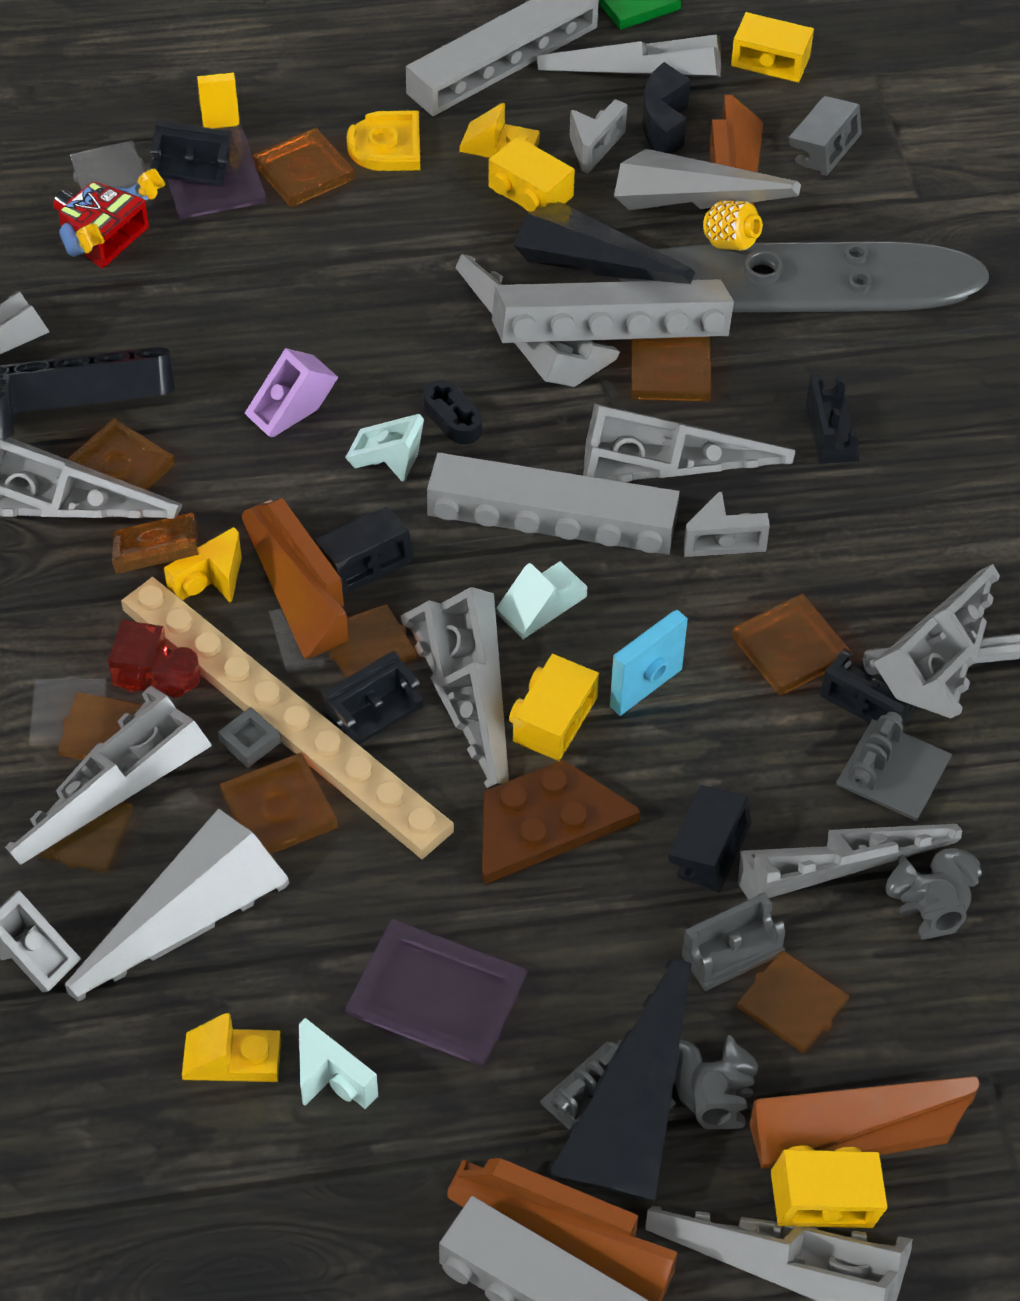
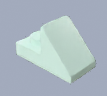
(388, 442)
(539, 598)
(326, 1061)

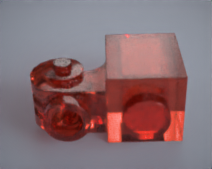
(141, 661)

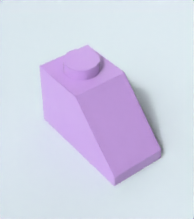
(290, 392)

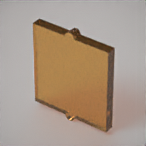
(370, 638)
(91, 722)
(94, 843)
(793, 1001)

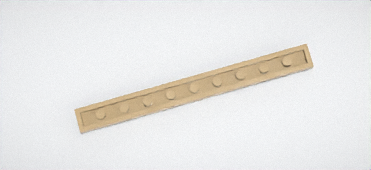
(300, 725)

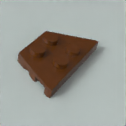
(547, 816)

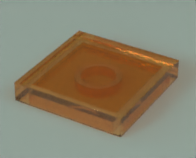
(303, 167)
(671, 369)
(124, 455)
(155, 543)
(789, 643)
(280, 803)

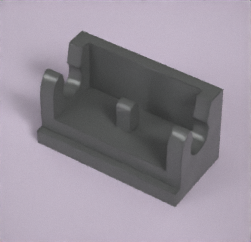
(827, 133)
(733, 942)

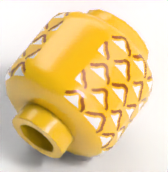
(732, 225)

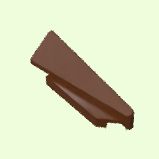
(736, 137)
(300, 577)
(866, 1118)
(572, 1221)

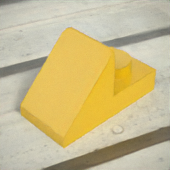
(218, 100)
(490, 133)
(216, 565)
(231, 1054)

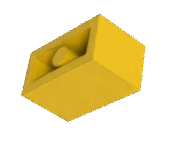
(772, 47)
(530, 176)
(554, 706)
(828, 1188)

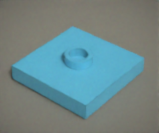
(648, 662)

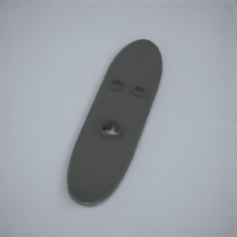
(836, 275)

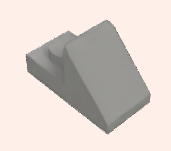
(596, 136)
(717, 534)
(33, 943)

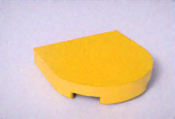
(386, 141)

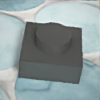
(249, 737)

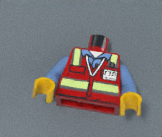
(105, 218)

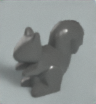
(938, 896)
(716, 1088)

